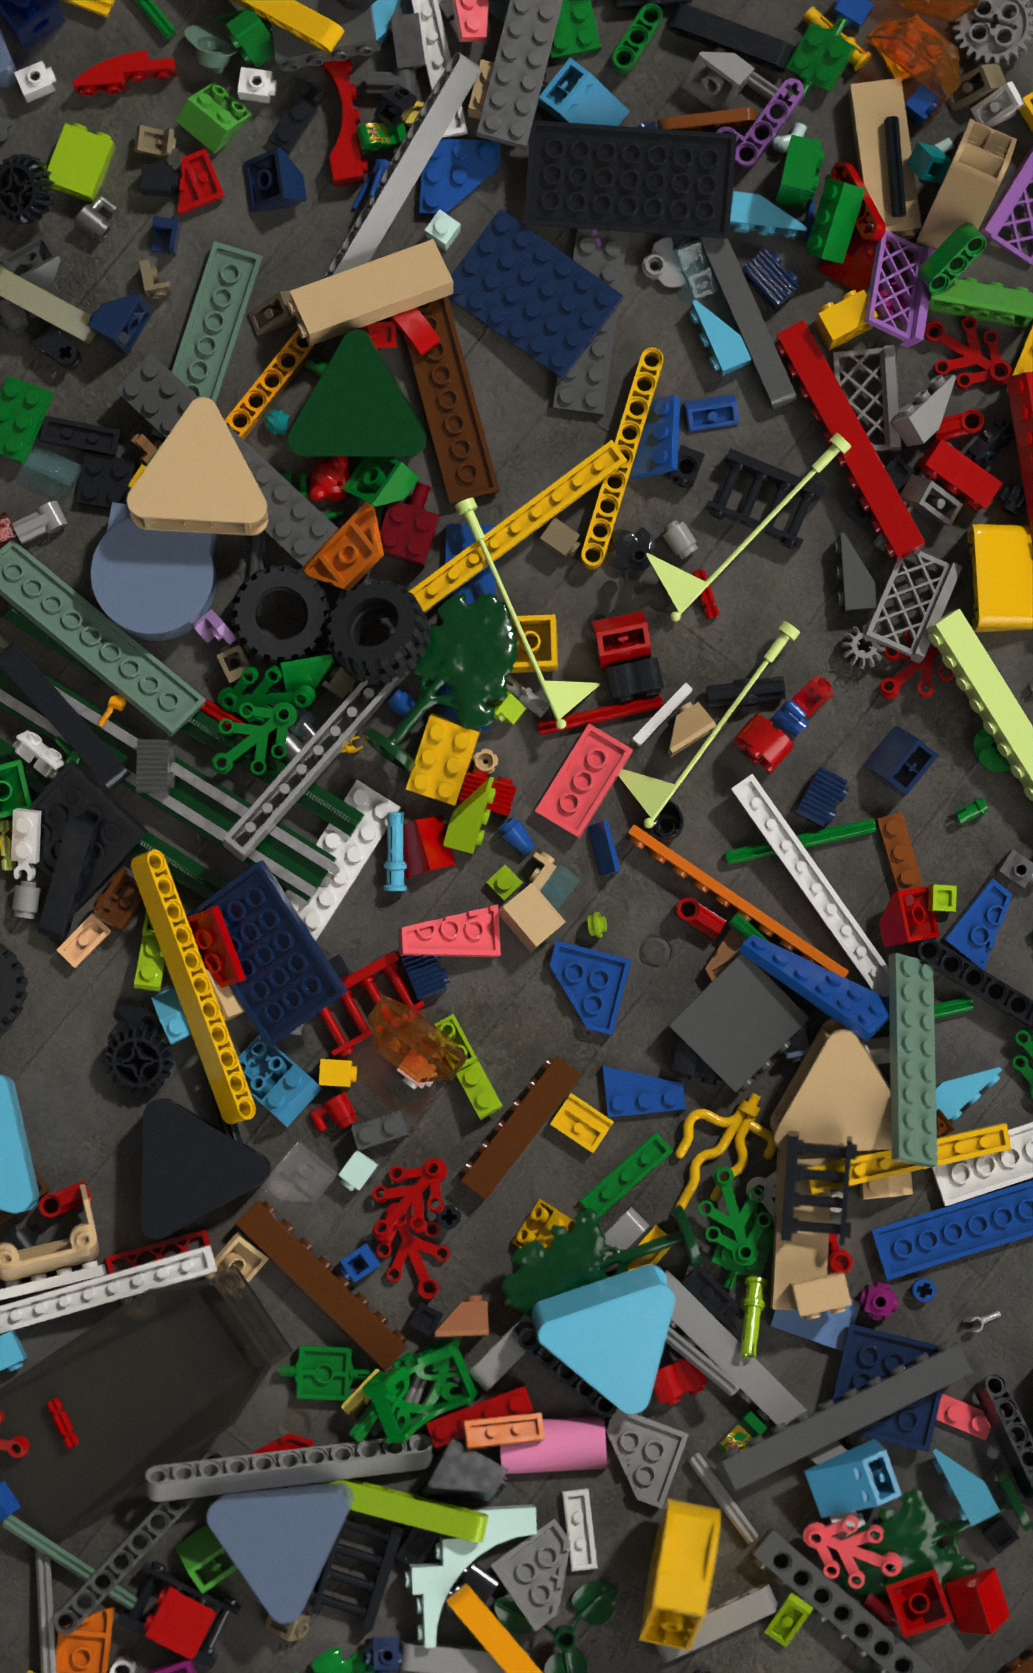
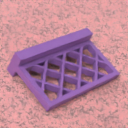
(1004, 209)
(916, 294)

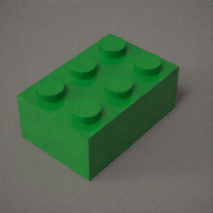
(800, 173)

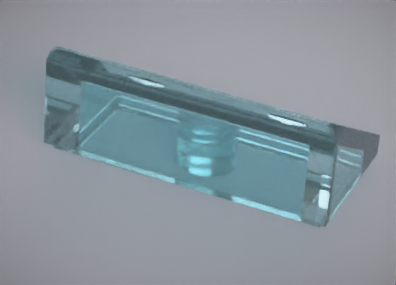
(53, 467)

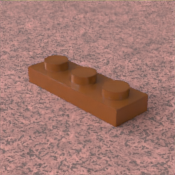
(899, 852)

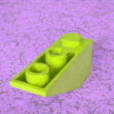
(466, 820)

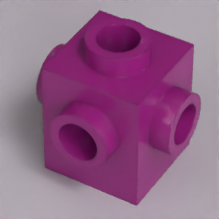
(869, 1296)

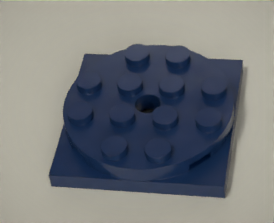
(873, 1354)

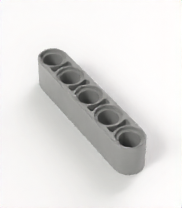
(728, 1618)
(447, 1659)

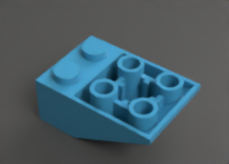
(581, 98)
(276, 1081)
(853, 1480)

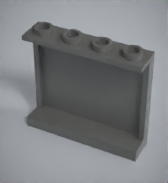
(357, 39)
(740, 1022)

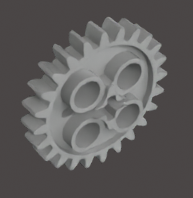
(989, 47)

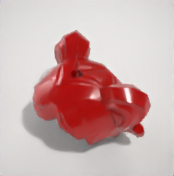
(325, 477)

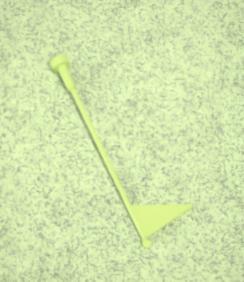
(685, 588)
(560, 694)
(655, 793)

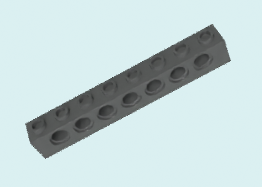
(773, 1544)

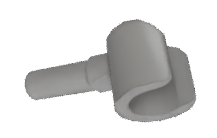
(978, 1322)

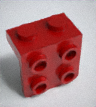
(179, 1623)

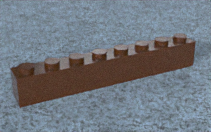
(321, 1284)

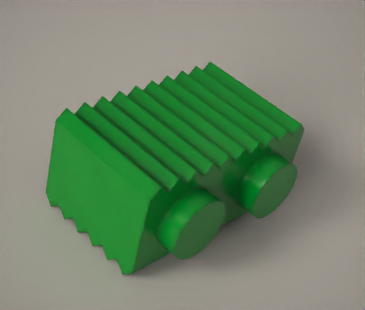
(252, 36)

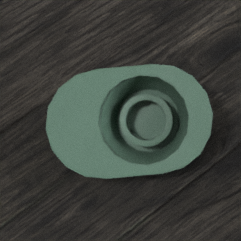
(210, 47)

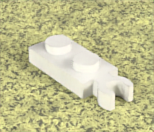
(26, 841)

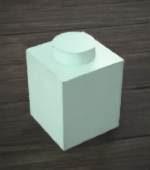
(443, 230)
(357, 1171)

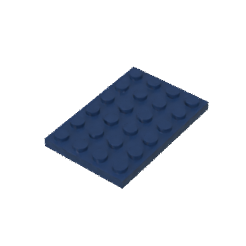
(532, 294)
(281, 960)

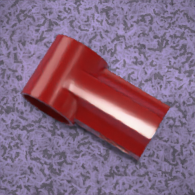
(955, 426)
(702, 918)
(67, 1198)

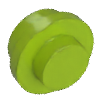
(597, 924)

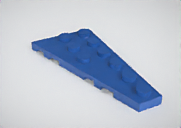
(840, 998)

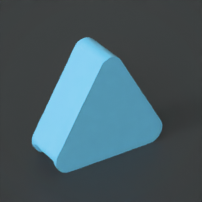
(17, 1175)
(611, 1333)

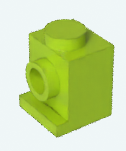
(507, 709)

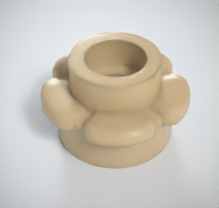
(488, 755)

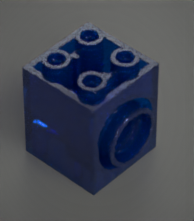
(31, 19)

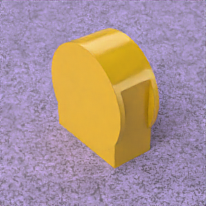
(680, 1574)

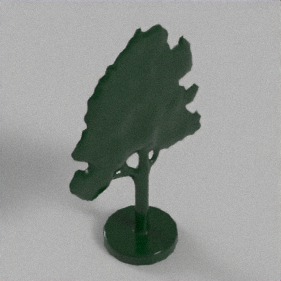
(469, 654)
(580, 1259)
(915, 1539)

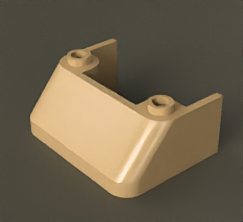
(52, 1256)

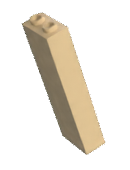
(869, 107)
(370, 292)
(807, 1251)

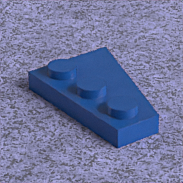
(659, 441)
(978, 925)
(640, 1094)

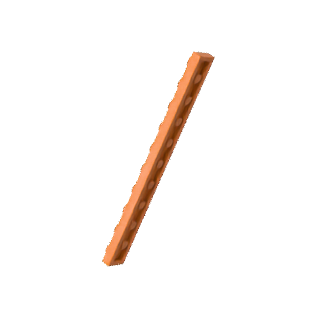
(727, 897)

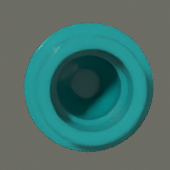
(277, 422)

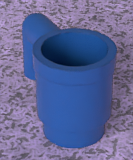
(790, 718)

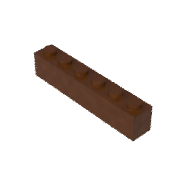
(521, 1127)

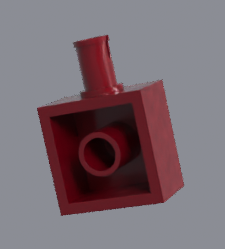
(409, 528)

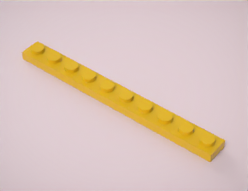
(519, 525)

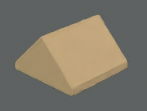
(531, 917)
(243, 1253)

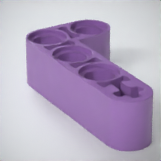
(766, 121)

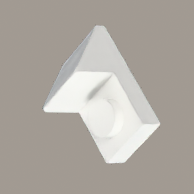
(998, 106)

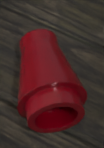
(881, 1609)

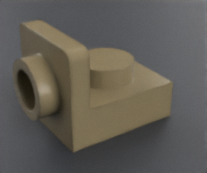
(149, 276)
(291, 1631)

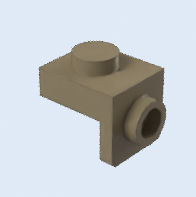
(154, 141)

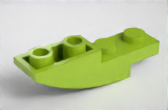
(151, 960)
(471, 1073)

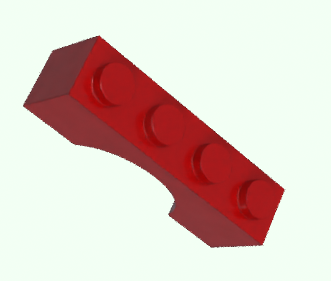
(504, 1404)

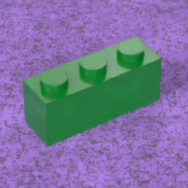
(835, 220)

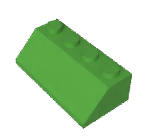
(985, 302)

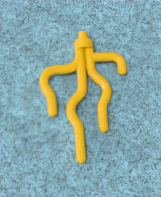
(740, 1124)

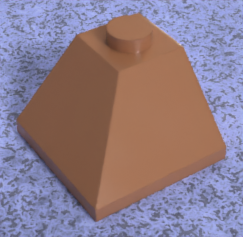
(466, 1319)

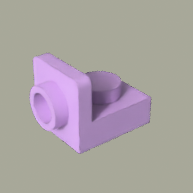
(212, 626)

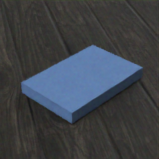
(827, 1329)

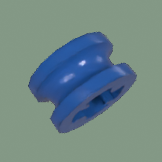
(920, 1282)

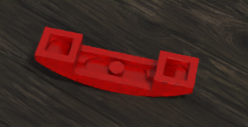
(416, 330)

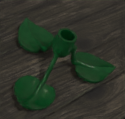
(594, 1602)

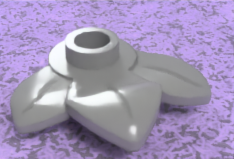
(669, 268)

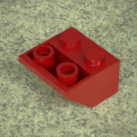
(622, 639)

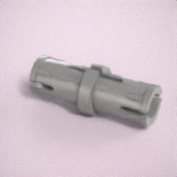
(526, 697)

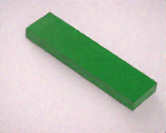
(626, 1175)

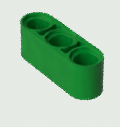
(634, 51)
(952, 258)

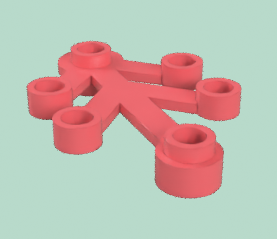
(849, 1548)

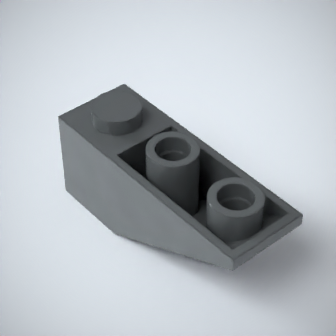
(856, 583)

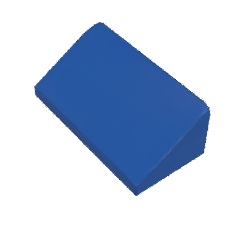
(711, 412)
(604, 848)

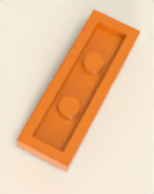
(503, 1431)

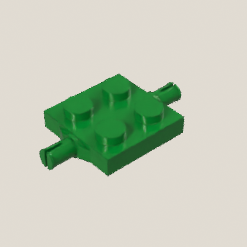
(821, 56)
(723, 1256)
(324, 1372)

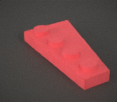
(471, 19)
(456, 935)

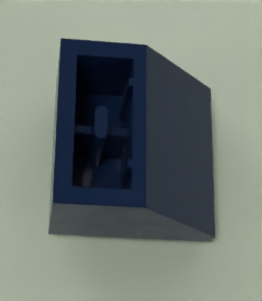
(901, 760)

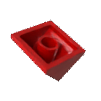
(424, 846)
(978, 1602)

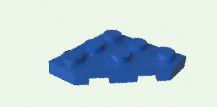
(455, 173)
(592, 983)

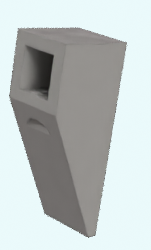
(924, 415)

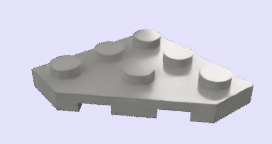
(647, 1454)
(536, 1573)

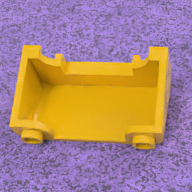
(1002, 577)

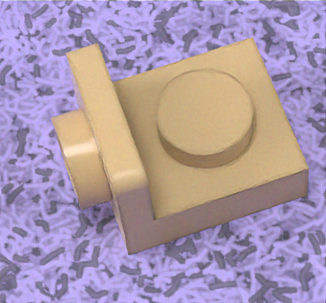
(541, 876)

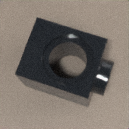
(690, 456)

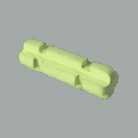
(6, 846)

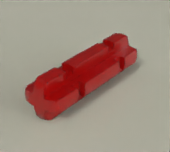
(706, 597)
(62, 1423)

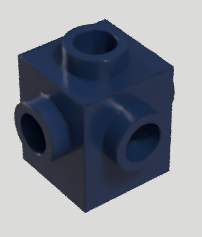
(381, 1654)

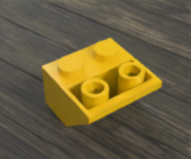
(539, 1224)

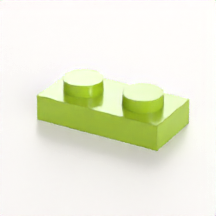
(788, 1620)

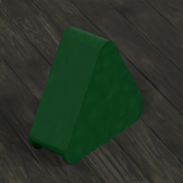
(357, 408)

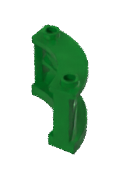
(383, 1390)

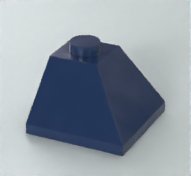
(273, 181)
(121, 321)

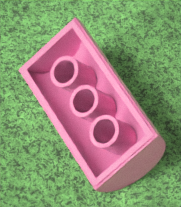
(567, 1446)

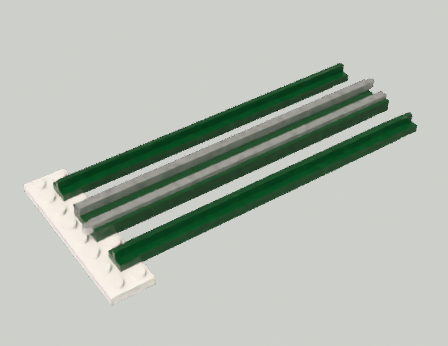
(313, 874)

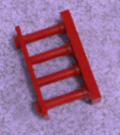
(365, 978)

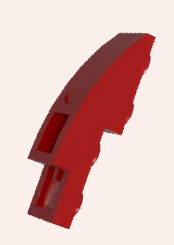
(114, 72)

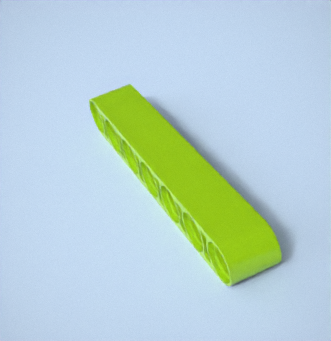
(416, 1510)

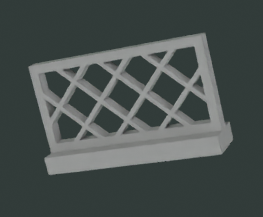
(889, 391)
(933, 613)

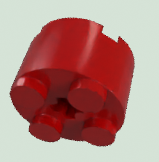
(763, 743)

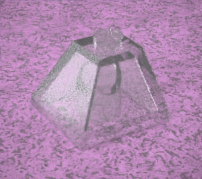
(299, 1177)

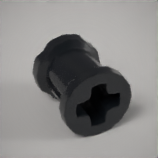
(455, 1222)

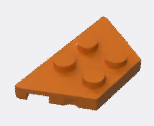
(349, 551)
(88, 1646)

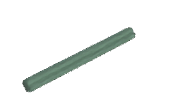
(65, 1559)

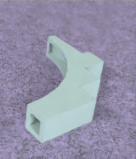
(455, 1554)

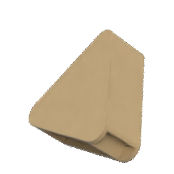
(968, 183)
(199, 481)
(836, 1095)

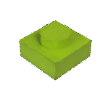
(504, 882)
(942, 898)

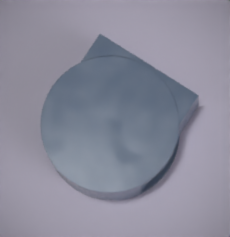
(153, 579)

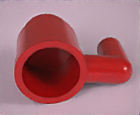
(338, 1108)
(838, 1259)

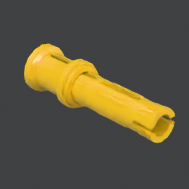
(859, 56)

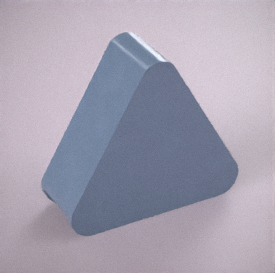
(281, 1539)

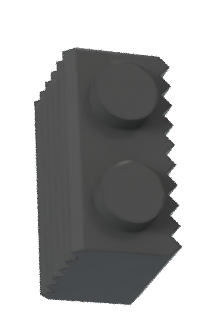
(154, 766)
(379, 1130)

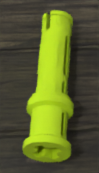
(753, 1306)

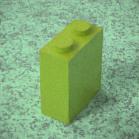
(80, 161)

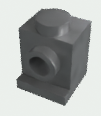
(1008, 869)

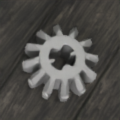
(860, 655)

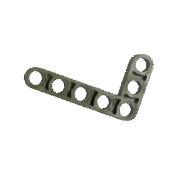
(45, 305)

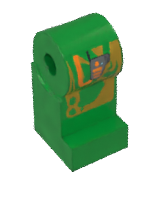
(380, 136)
(744, 1429)

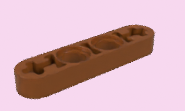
(710, 120)

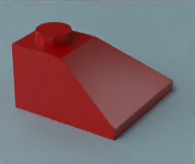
(857, 265)
(908, 918)
(919, 1603)

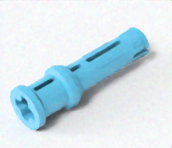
(395, 864)

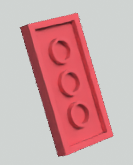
(584, 781)

